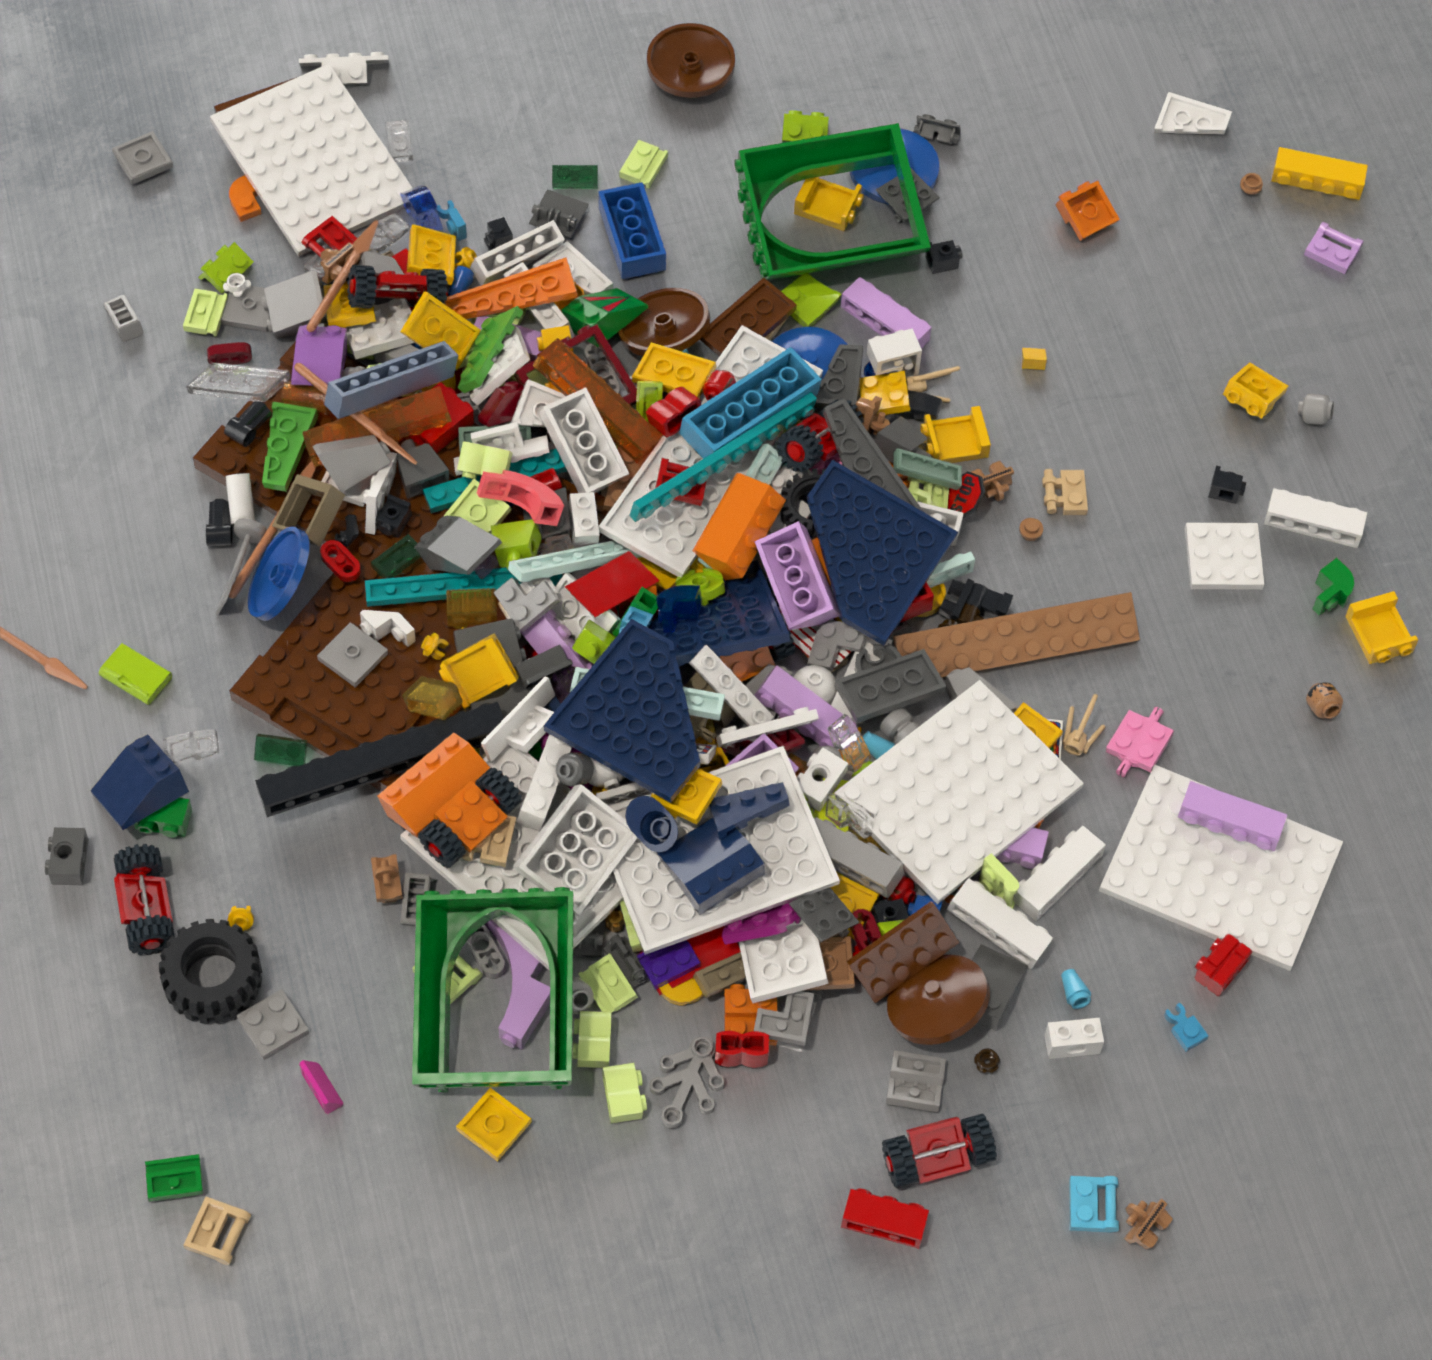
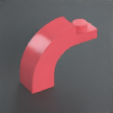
(533, 496)

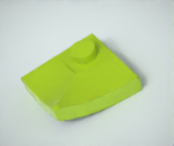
(812, 299)

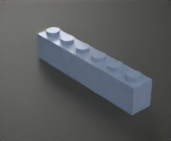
(390, 379)

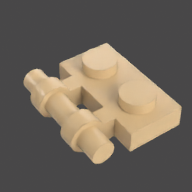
(1073, 492)
(496, 846)

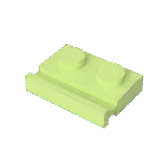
(643, 163)
(205, 312)
(608, 984)

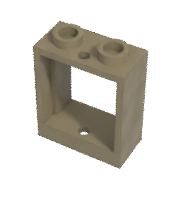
(297, 500)

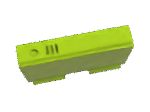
(135, 674)

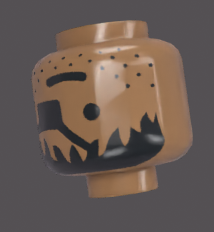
(1324, 700)

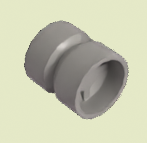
(898, 725)

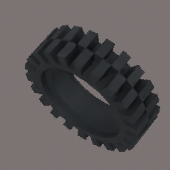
(792, 493)

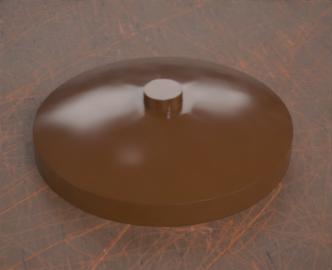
(690, 60)
(672, 320)
(939, 1001)

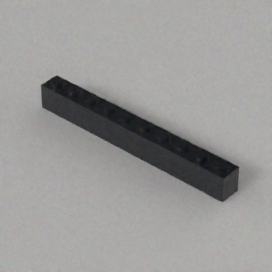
(371, 760)

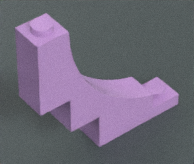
(528, 996)

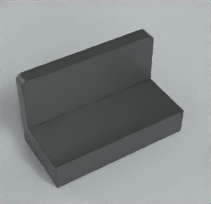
(542, 665)

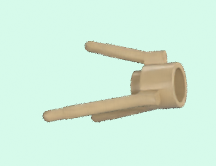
(918, 383)
(1076, 741)

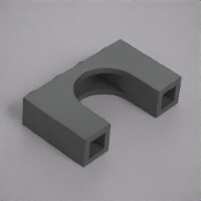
(507, 635)

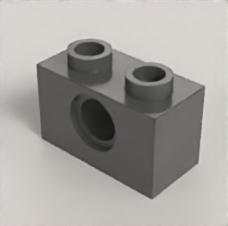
(71, 869)

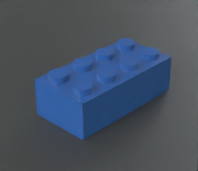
(632, 230)

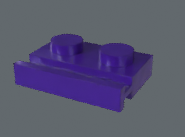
(669, 963)

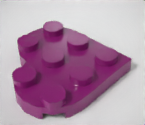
(761, 925)

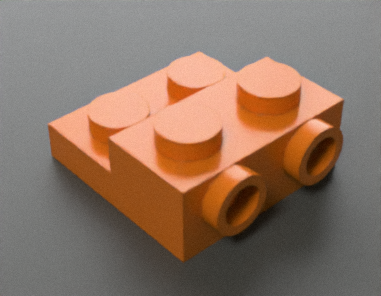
(1087, 209)
(740, 1012)

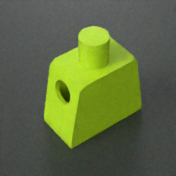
(518, 541)
(592, 641)

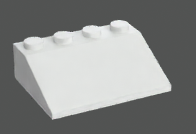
(577, 847)

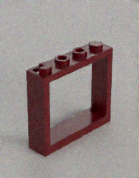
(584, 334)

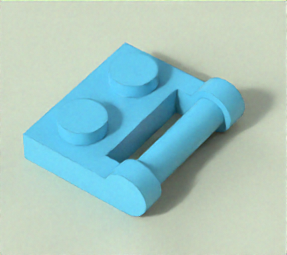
(1084, 1203)

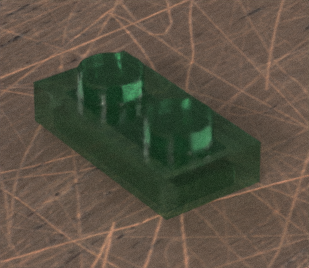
(574, 176)
(396, 558)
(280, 750)

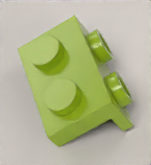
(804, 126)
(229, 261)

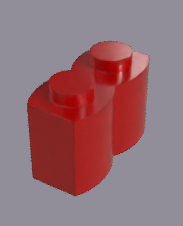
(668, 413)
(746, 1049)

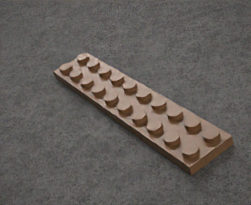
(1026, 635)

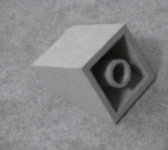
(293, 303)

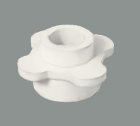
(236, 284)

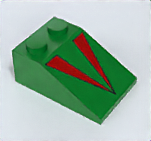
(607, 309)

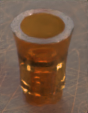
(304, 396)

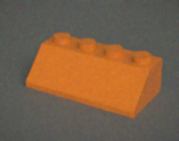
(738, 521)
(432, 783)

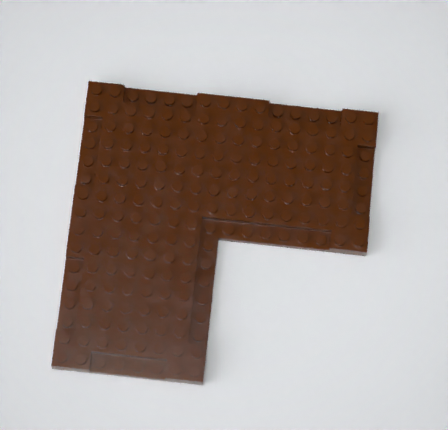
(289, 681)

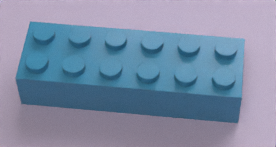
(749, 402)

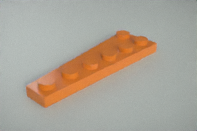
(525, 289)

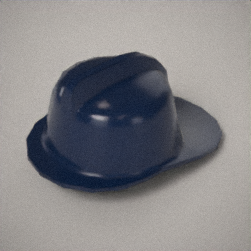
(652, 823)

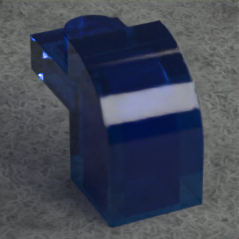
(422, 207)
(677, 604)

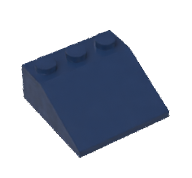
(139, 783)
(710, 867)

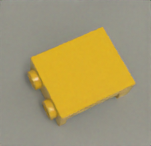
(828, 203)
(957, 437)
(1380, 628)
(479, 670)

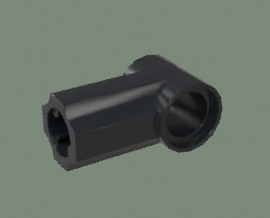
(245, 427)
(219, 527)

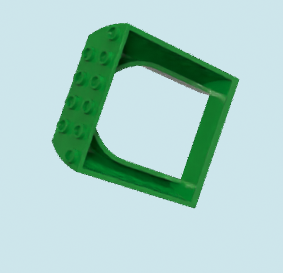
(774, 167)
(441, 931)

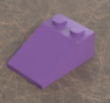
(321, 352)

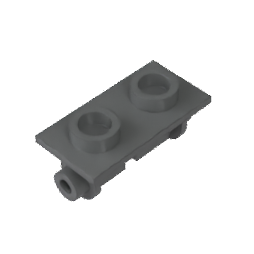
(945, 129)
(626, 960)

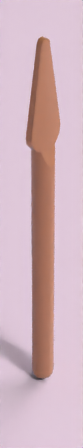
(359, 246)
(358, 416)
(262, 545)
(51, 665)

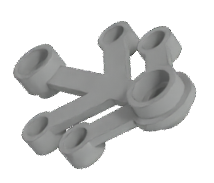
(689, 1078)

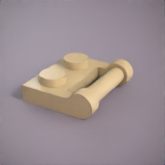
(209, 1226)

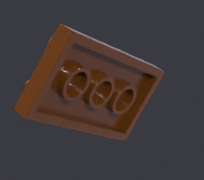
(758, 309)
(903, 952)

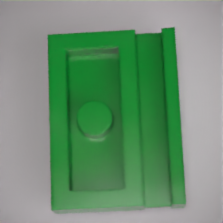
(174, 1178)

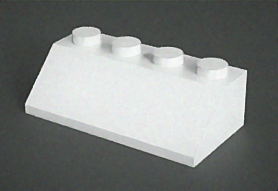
(583, 442)

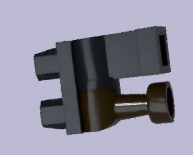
(973, 601)

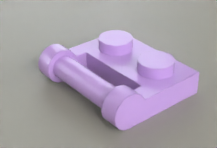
(1331, 253)

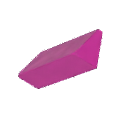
(320, 1086)

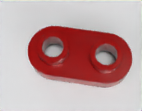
(342, 562)

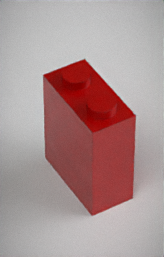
(461, 416)

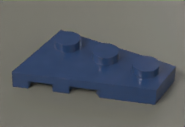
(740, 807)

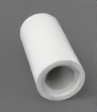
(239, 497)

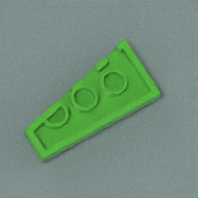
(487, 347)
(286, 443)

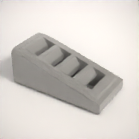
(123, 319)
(413, 878)

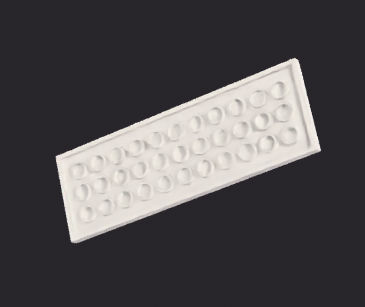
(674, 530)

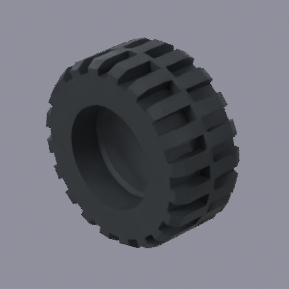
(204, 941)

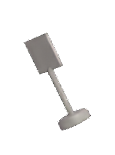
(250, 532)

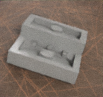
(916, 1081)

